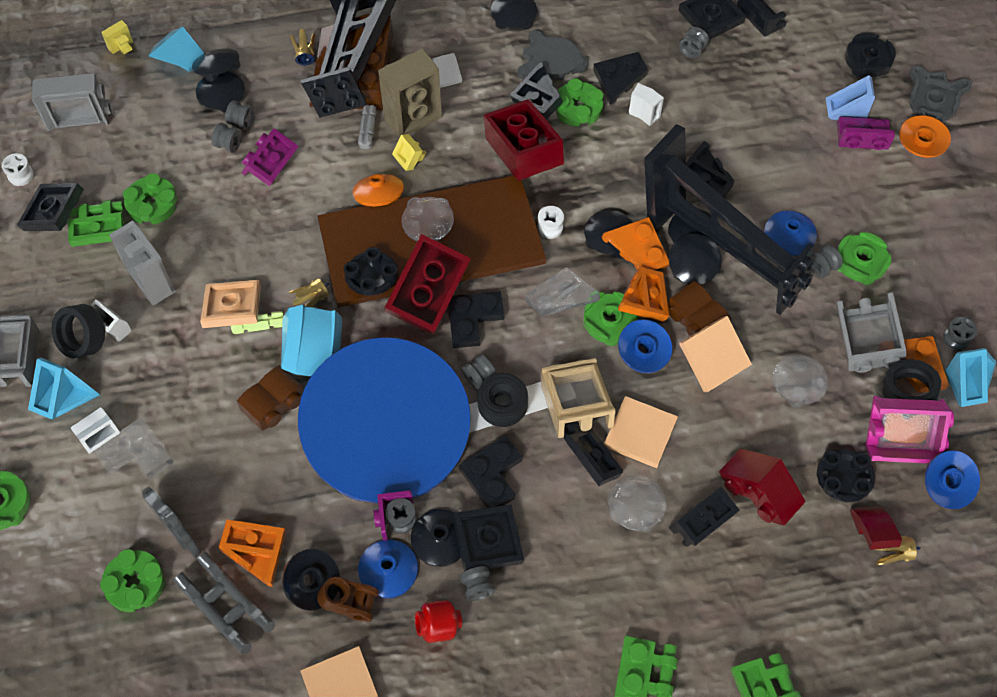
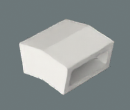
(646, 104)
(118, 328)
(95, 430)

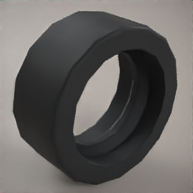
(63, 330)
(912, 369)

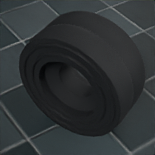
(502, 384)

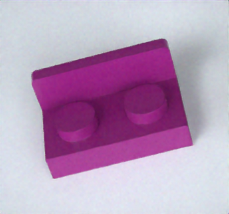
(864, 133)
(270, 157)

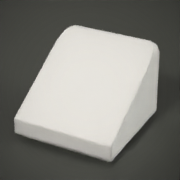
(448, 70)

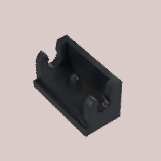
(762, 16)
(705, 517)

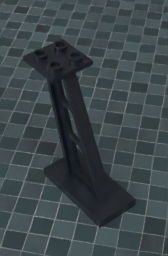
(339, 89)
(666, 186)

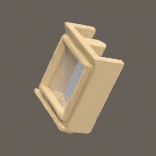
(576, 394)

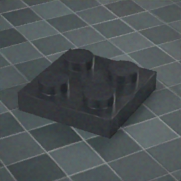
(712, 15)
(50, 207)
(488, 537)

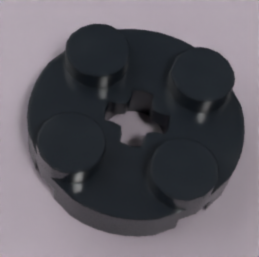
(864, 65)

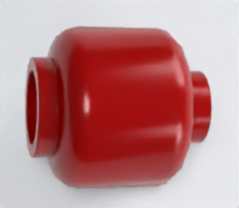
(437, 621)

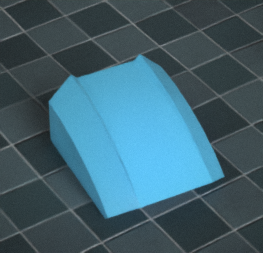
(309, 338)

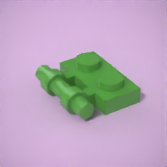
(94, 229)
(636, 666)
(755, 681)

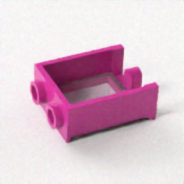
(908, 429)

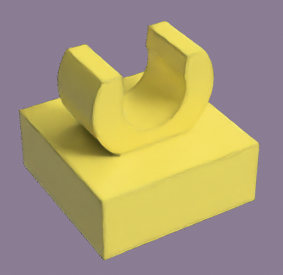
(118, 38)
(408, 152)

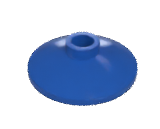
(791, 240)
(653, 338)
(963, 479)
(390, 581)

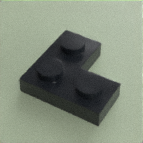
(467, 311)
(485, 470)

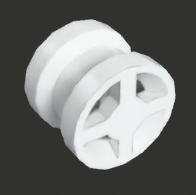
(11, 167)
(547, 228)

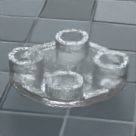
(427, 217)
(800, 380)
(637, 503)

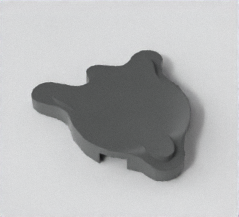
(555, 53)
(935, 95)
(170, 521)

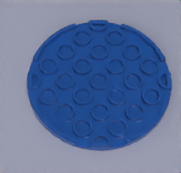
(383, 419)

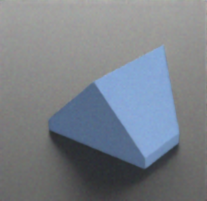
(852, 101)

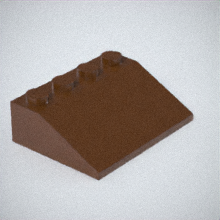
(380, 57)

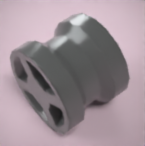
(693, 42)
(240, 115)
(226, 137)
(826, 260)
(967, 330)
(478, 371)
(402, 522)
(477, 583)

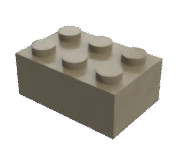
(410, 93)

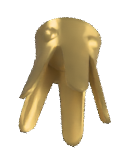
(304, 52)
(315, 290)
(906, 552)

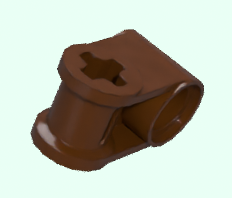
(354, 602)

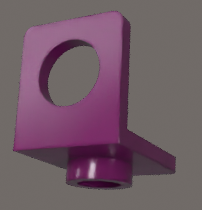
(383, 501)

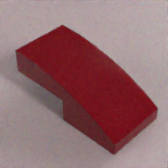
(876, 527)

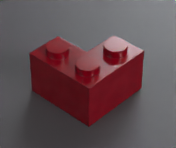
(765, 483)

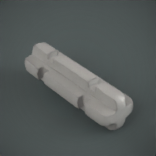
(367, 127)

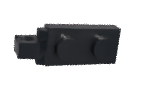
(592, 453)

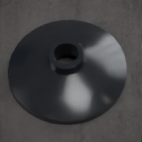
(427, 546)
(319, 568)

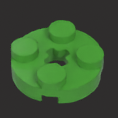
(585, 93)
(148, 187)
(877, 257)
(596, 322)
(16, 500)
(123, 566)

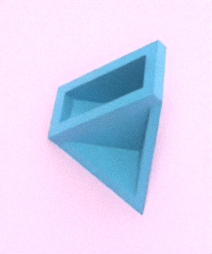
(177, 49)
(971, 376)
(57, 390)

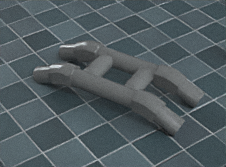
(224, 584)

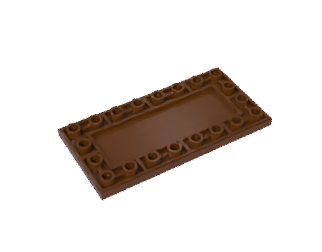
(489, 226)

